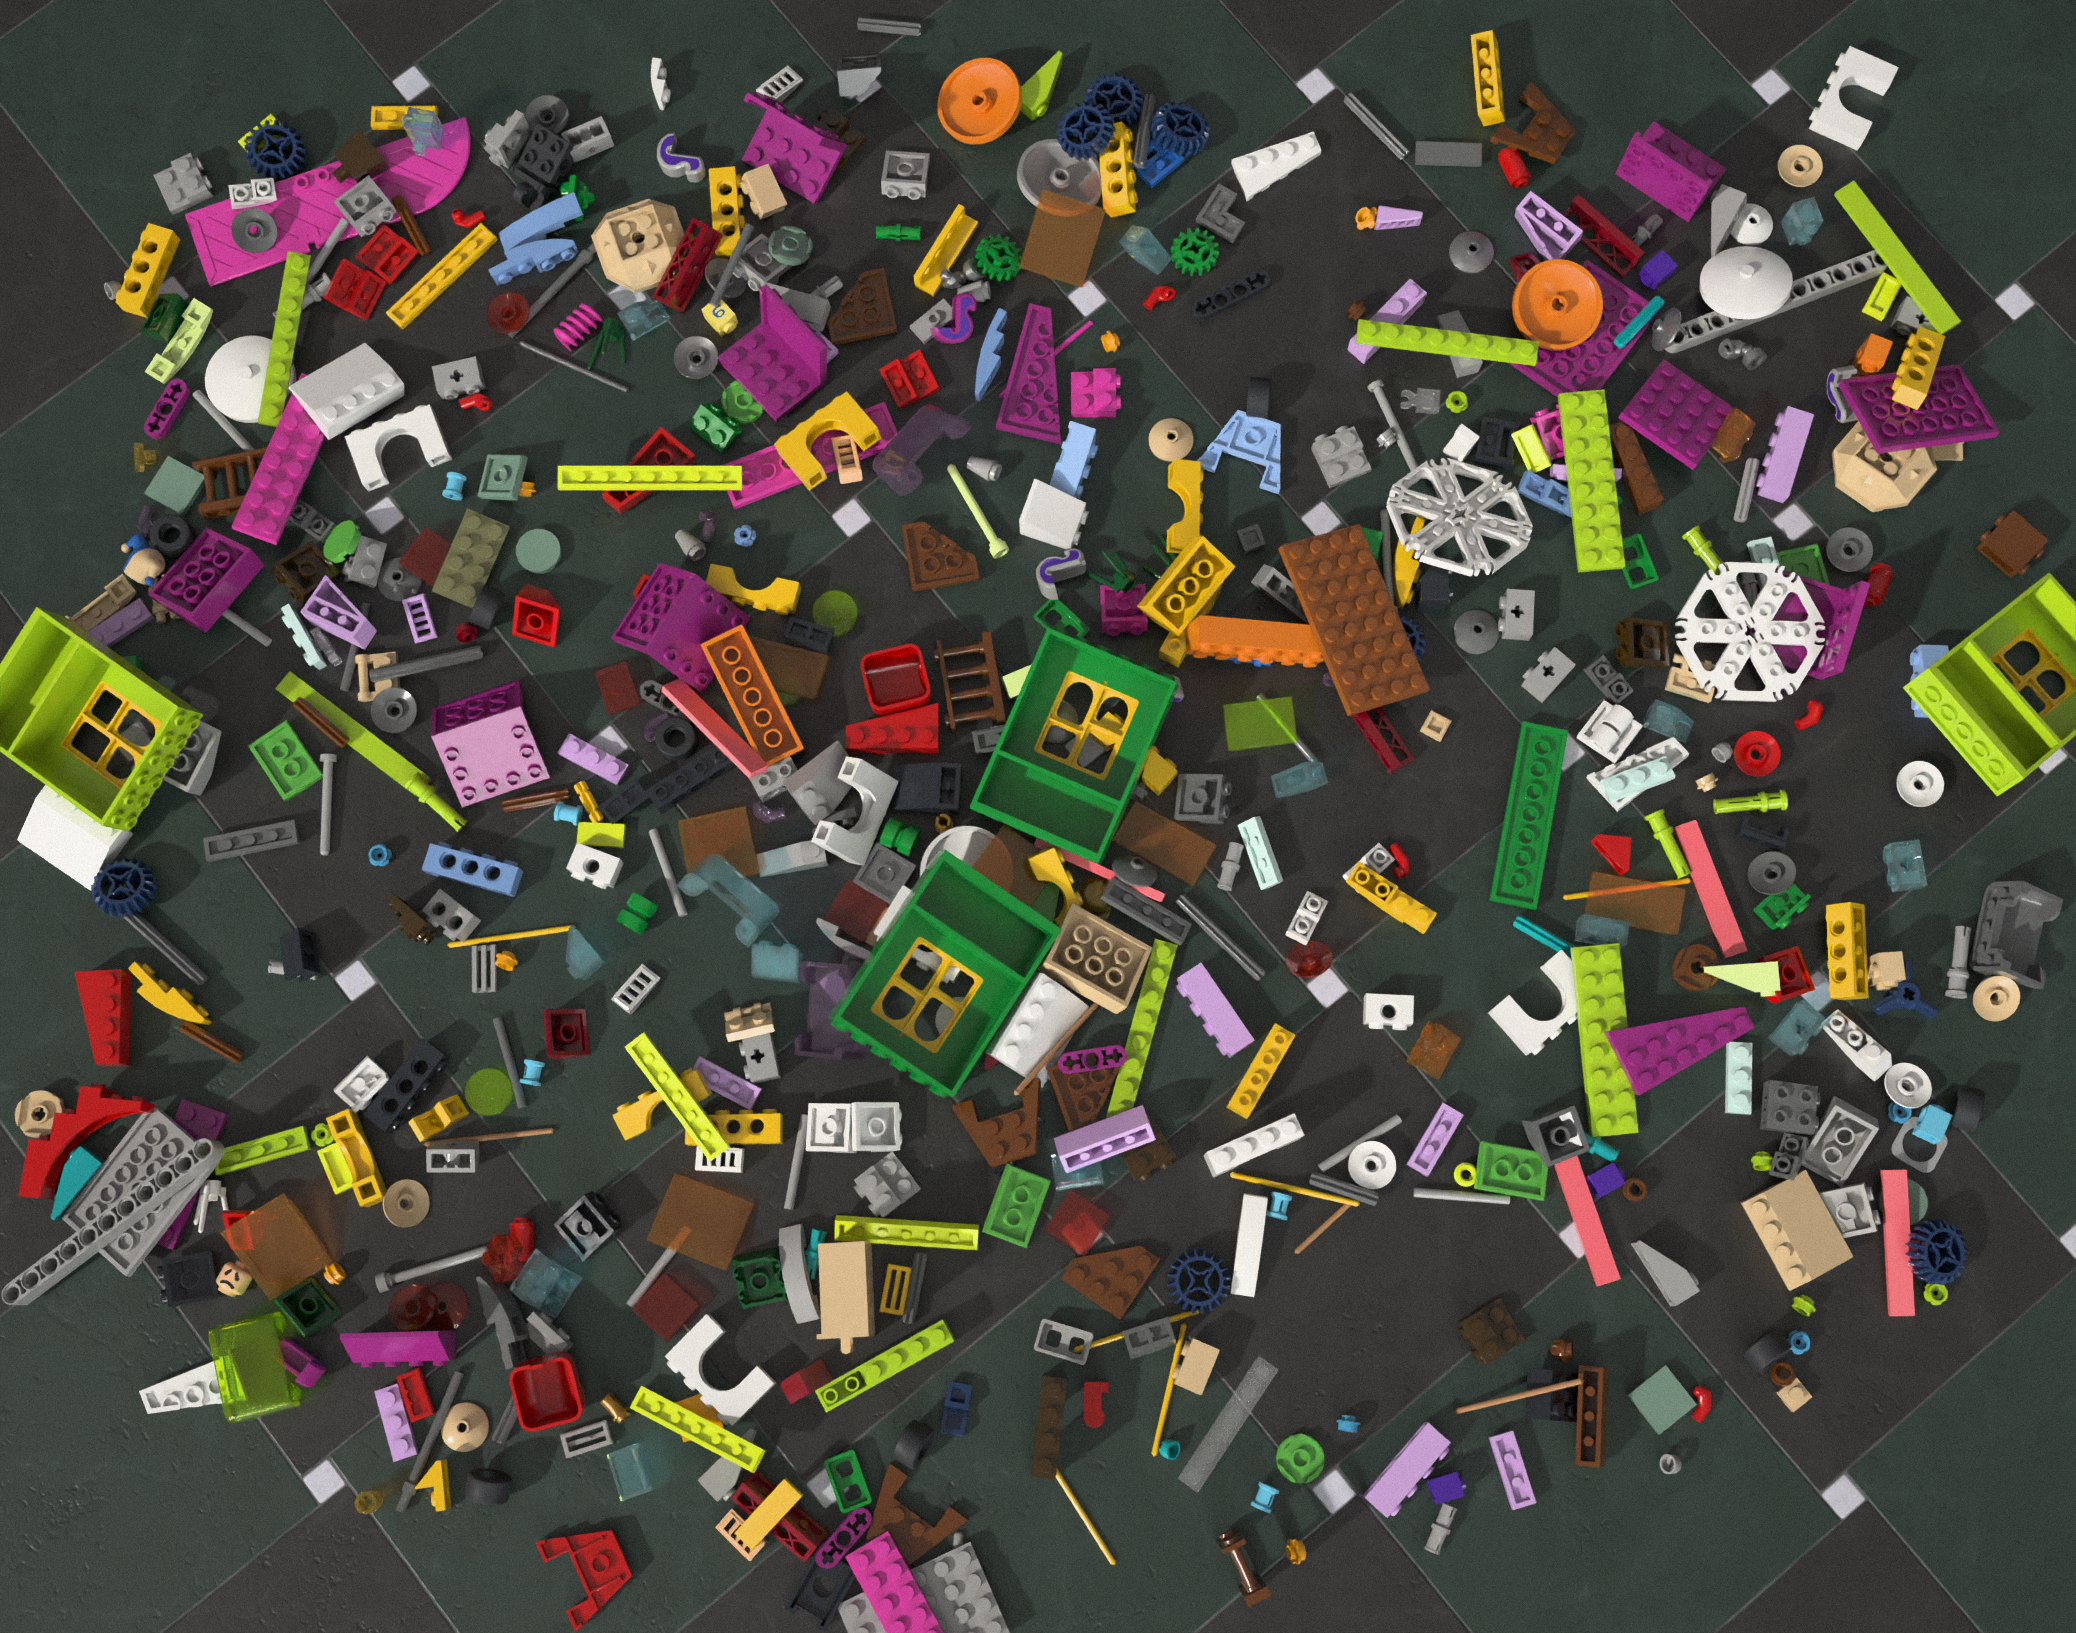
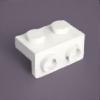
(362, 1084)

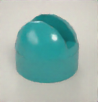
(1174, 1451)

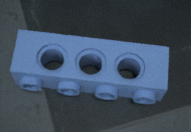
(436, 864)

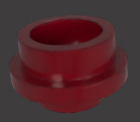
(466, 632)

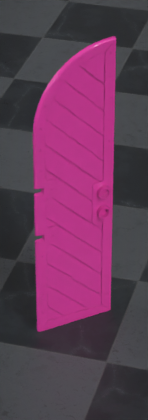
(307, 209)

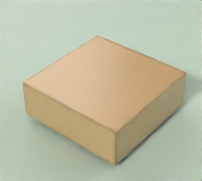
(1435, 725)

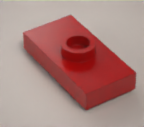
(416, 1394)

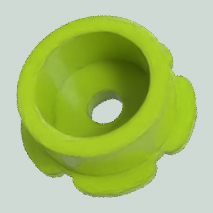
(1457, 396)
(316, 1135)
(1762, 1161)
(1941, 1296)
(1803, 1305)

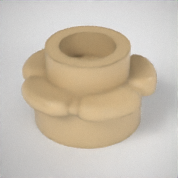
(1707, 782)

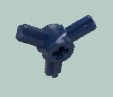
(1913, 1001)

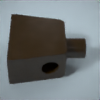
(359, 159)

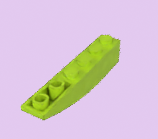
(885, 1365)

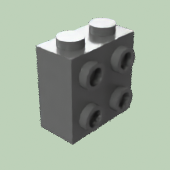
(1789, 1107)

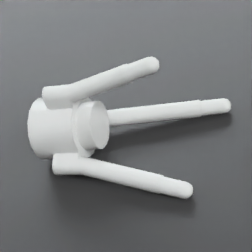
(209, 1192)

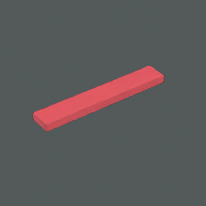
(715, 728)
(1099, 870)
(1710, 889)
(1587, 1221)
(1896, 1230)

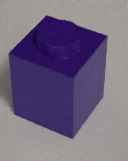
(1657, 270)
(1605, 1179)
(1446, 1487)

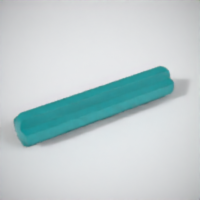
(1639, 322)
(1542, 935)

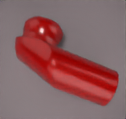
(465, 220)
(1159, 294)
(477, 400)
(1813, 716)
(1402, 860)
(1705, 1403)

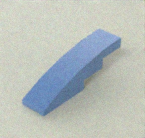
(540, 222)
(989, 361)
(1545, 492)

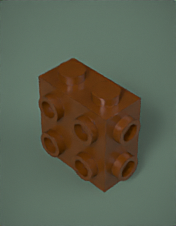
(2012, 543)

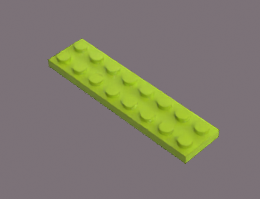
(1591, 481)
(1602, 1009)

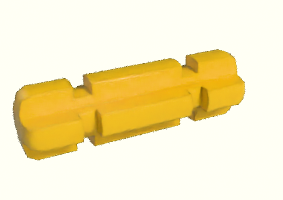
(588, 802)

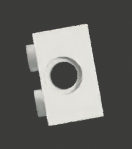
(582, 859)
(1401, 1005)

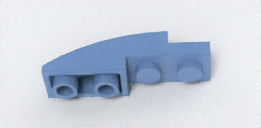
(540, 253)

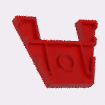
(599, 1565)

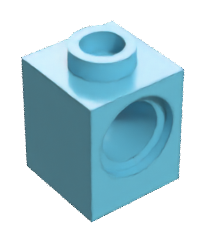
(1932, 1123)

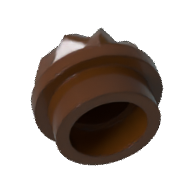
(1562, 1349)

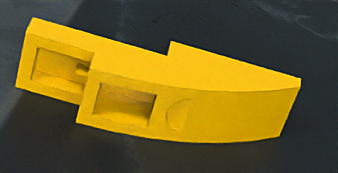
(1406, 569)
(1390, 898)
(172, 1001)

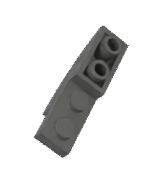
(503, 1310)

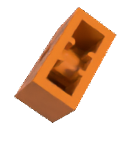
(1871, 355)

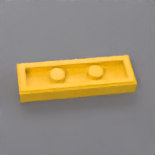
(392, 116)
(768, 1513)

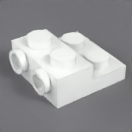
(876, 1126)
(829, 1128)

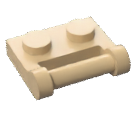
(378, 660)

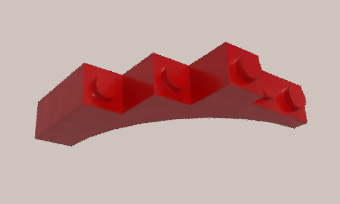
(48, 1155)

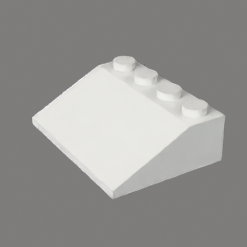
(348, 390)
(70, 837)
(1035, 1026)

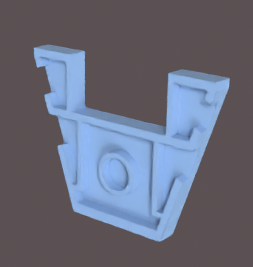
(1251, 440)

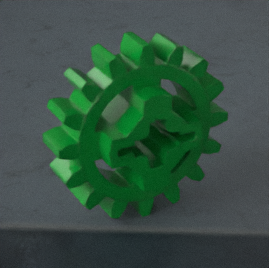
(998, 257)
(1187, 258)

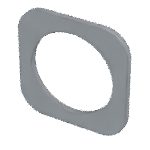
(1898, 1151)

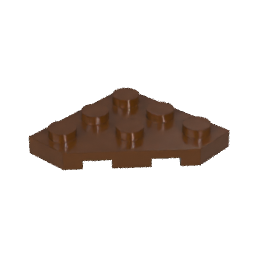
(864, 310)
(936, 559)
(1082, 1093)
(1111, 1277)

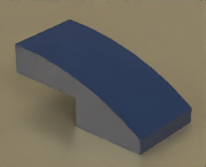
(956, 1409)

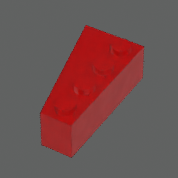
(659, 451)
(899, 733)
(107, 1014)

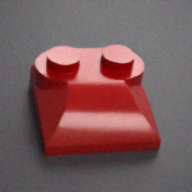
(1792, 974)

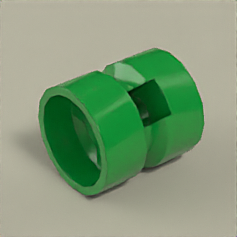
(900, 836)
(637, 912)

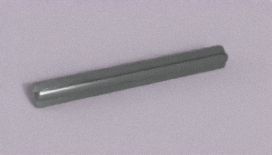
(426, 663)
(1220, 937)
(167, 948)

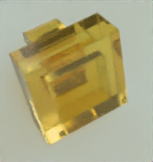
(143, 457)

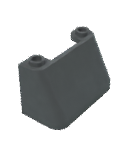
(2011, 931)

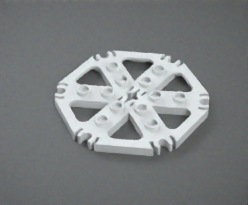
(1453, 503)
(1734, 628)

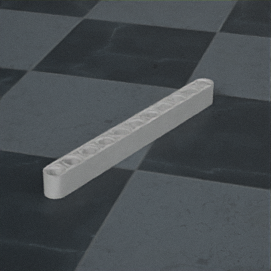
(1804, 285)
(102, 1224)

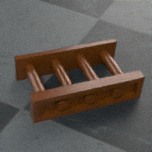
(217, 508)
(987, 668)
(1252, 1588)

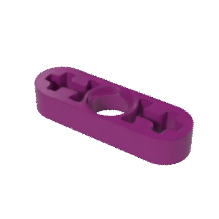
(169, 418)
(1074, 1056)
(836, 1557)

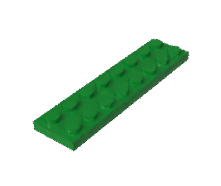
(1528, 815)

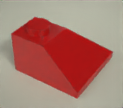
(536, 615)

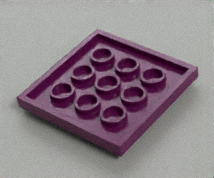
(1676, 414)

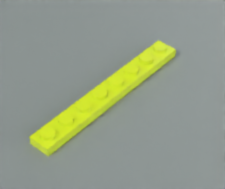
(649, 477)

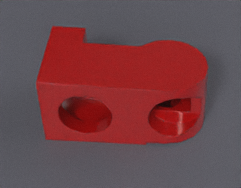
(1093, 1413)

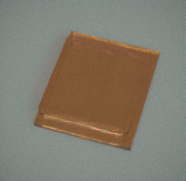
(1062, 238)
(1007, 865)
(700, 1222)
(277, 1246)

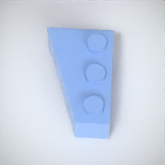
(1075, 459)
(1921, 659)

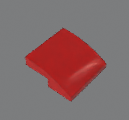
(387, 254)
(354, 289)
(910, 379)

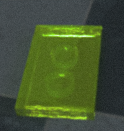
(1260, 723)

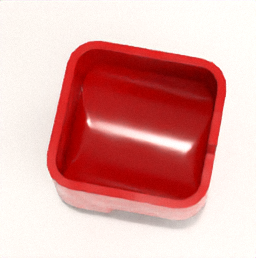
(896, 679)
(547, 1391)

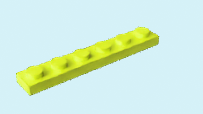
(677, 1096)
(906, 1232)
(697, 1429)

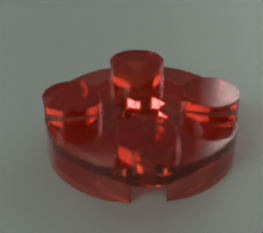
(503, 1258)

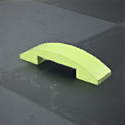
(182, 344)

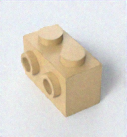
(763, 192)
(1885, 970)
(1196, 1366)

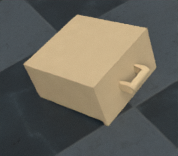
(846, 1292)

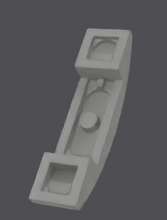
(833, 933)
(796, 1275)

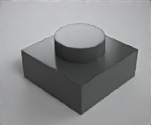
(1251, 538)

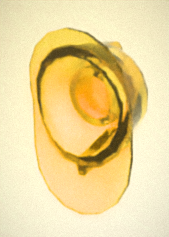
(1091, 893)

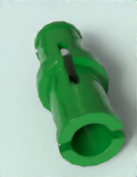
(898, 232)

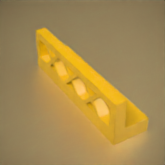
(945, 251)

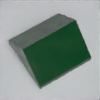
(165, 317)
(308, 1307)

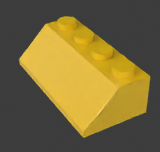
(1186, 585)

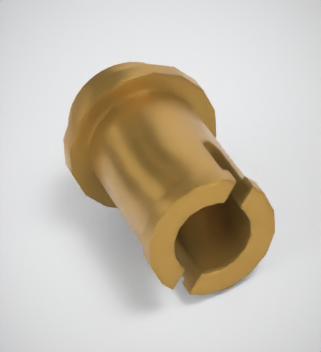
(943, 818)
(615, 1408)

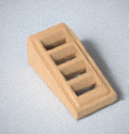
(849, 472)
(735, 1540)

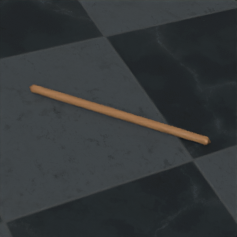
(1054, 1050)
(499, 1135)
(1324, 1226)
(1541, 1390)

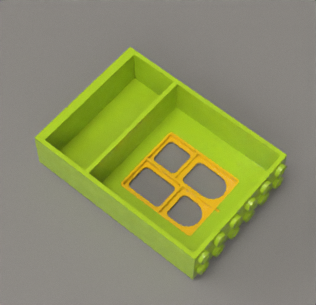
(50, 691)
(1986, 712)

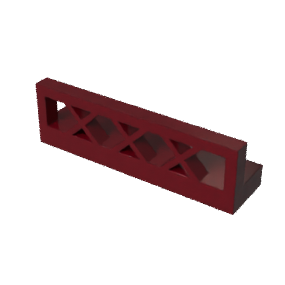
(1609, 235)
(690, 267)
(1383, 749)
(797, 1522)

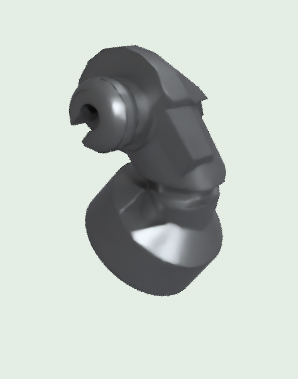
(956, 279)
(1733, 349)

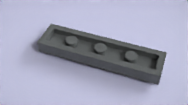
(251, 840)
(1146, 911)

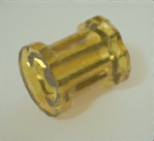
(364, 1508)

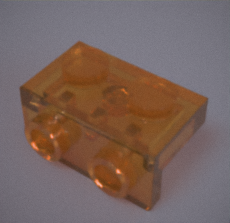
(1732, 435)
(1433, 1049)

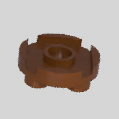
(1683, 972)

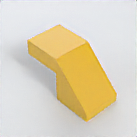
(438, 1119)

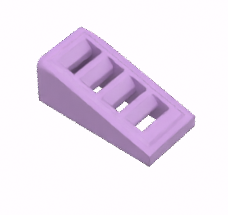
(1393, 217)
(407, 603)

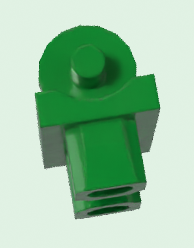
(581, 191)

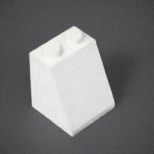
(1052, 516)

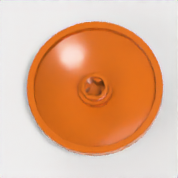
(979, 101)
(1557, 304)

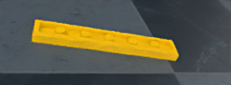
(441, 276)

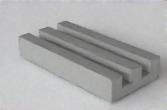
(475, 968)
(607, 1432)

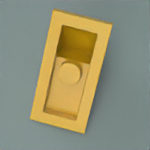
(439, 1479)

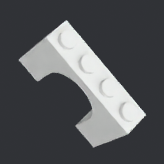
(1832, 117)
(368, 443)
(876, 793)
(924, 959)
(1528, 1032)
(1253, 1145)
(688, 1359)

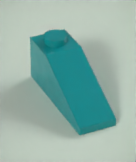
(76, 1174)

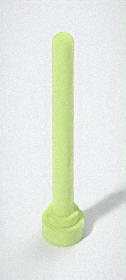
(997, 546)

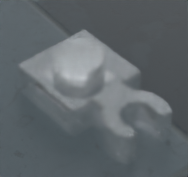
(1425, 400)
(321, 642)

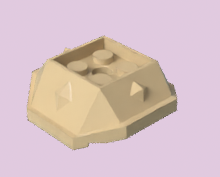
(644, 263)
(1880, 483)

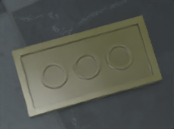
(470, 558)

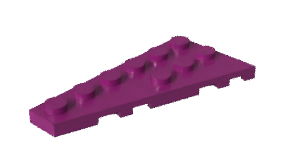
(1031, 391)
(1666, 1047)

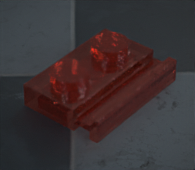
(617, 688)

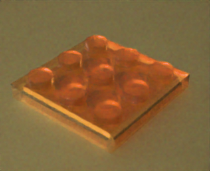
(722, 834)

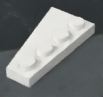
(1263, 167)
(1670, 748)
(185, 1390)

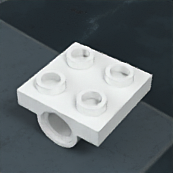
(1610, 730)

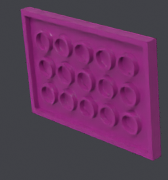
(1595, 359)
(1946, 416)

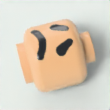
(234, 1279)

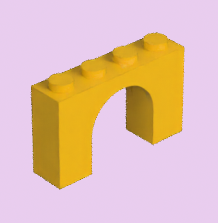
(841, 415)

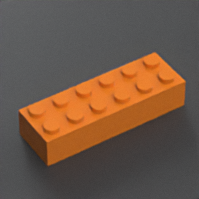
(1252, 640)
(752, 696)

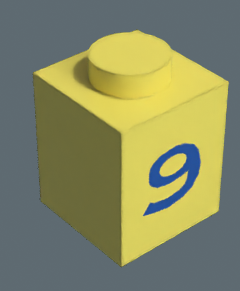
(720, 318)

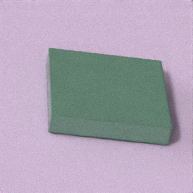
(502, 477)
(175, 485)
(1661, 1399)

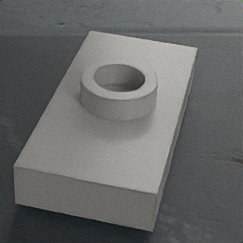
(937, 316)

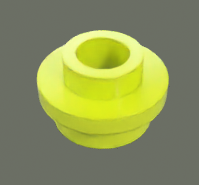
(1458, 1177)

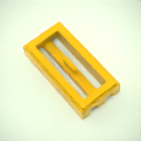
(892, 1310)

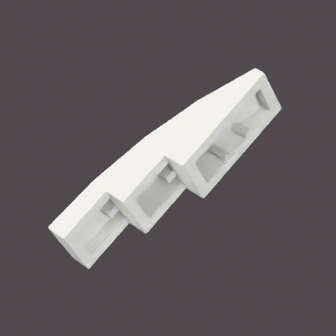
(1249, 1245)

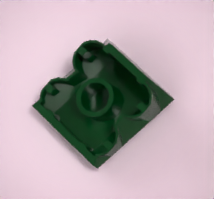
(759, 1277)

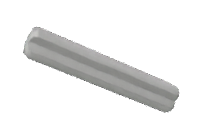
(1746, 490)

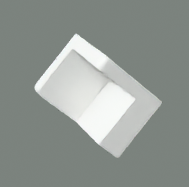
(1461, 443)

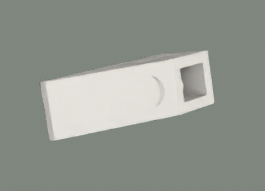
(1858, 1045)

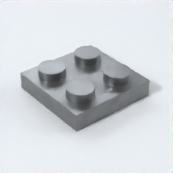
(884, 873)

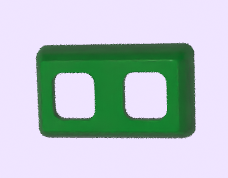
(1643, 561)
(1068, 617)
(839, 1484)

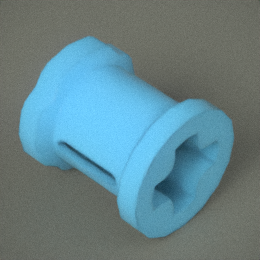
(454, 486)
(568, 813)
(532, 1072)
(1279, 1205)
(1264, 1497)

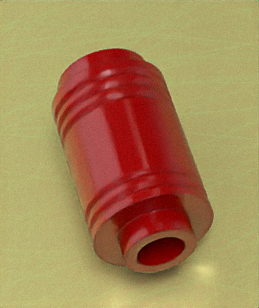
(1514, 167)
(1879, 580)
(524, 1232)

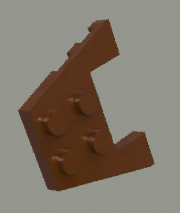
(1545, 134)
(1007, 1135)
(909, 1530)

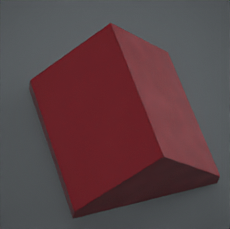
(566, 1033)

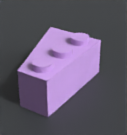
(1547, 228)
(337, 615)

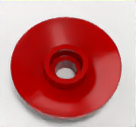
(1764, 746)

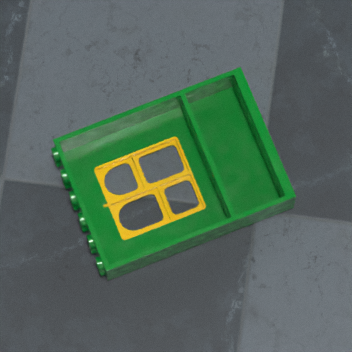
(1056, 795)
(971, 928)

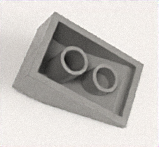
(196, 760)
(817, 785)
(1839, 1141)

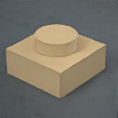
(1794, 1395)

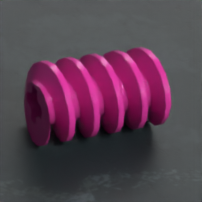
(577, 325)

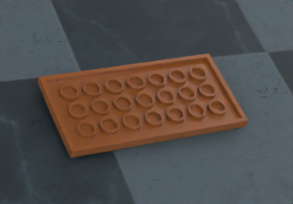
(1353, 619)

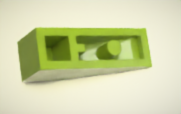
(1039, 88)

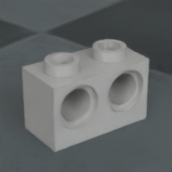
(770, 782)
(453, 912)

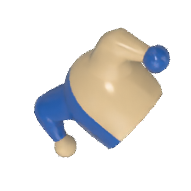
(144, 562)

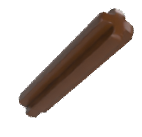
(411, 225)
(321, 722)
(535, 799)
(212, 1041)

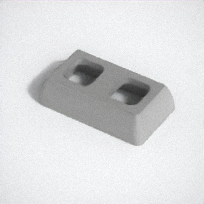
(1062, 1350)

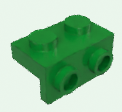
(715, 426)
(1777, 909)

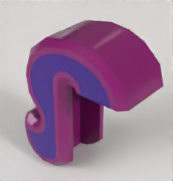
(961, 321)
(301, 1362)

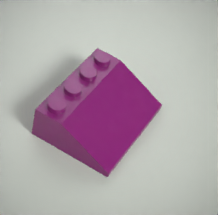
(206, 579)
(400, 1347)

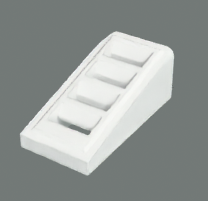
(781, 95)
(617, 998)
(738, 1163)

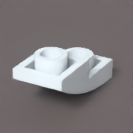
(659, 85)
(253, 194)
(1376, 859)
(1306, 918)

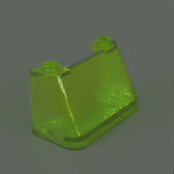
(252, 1368)

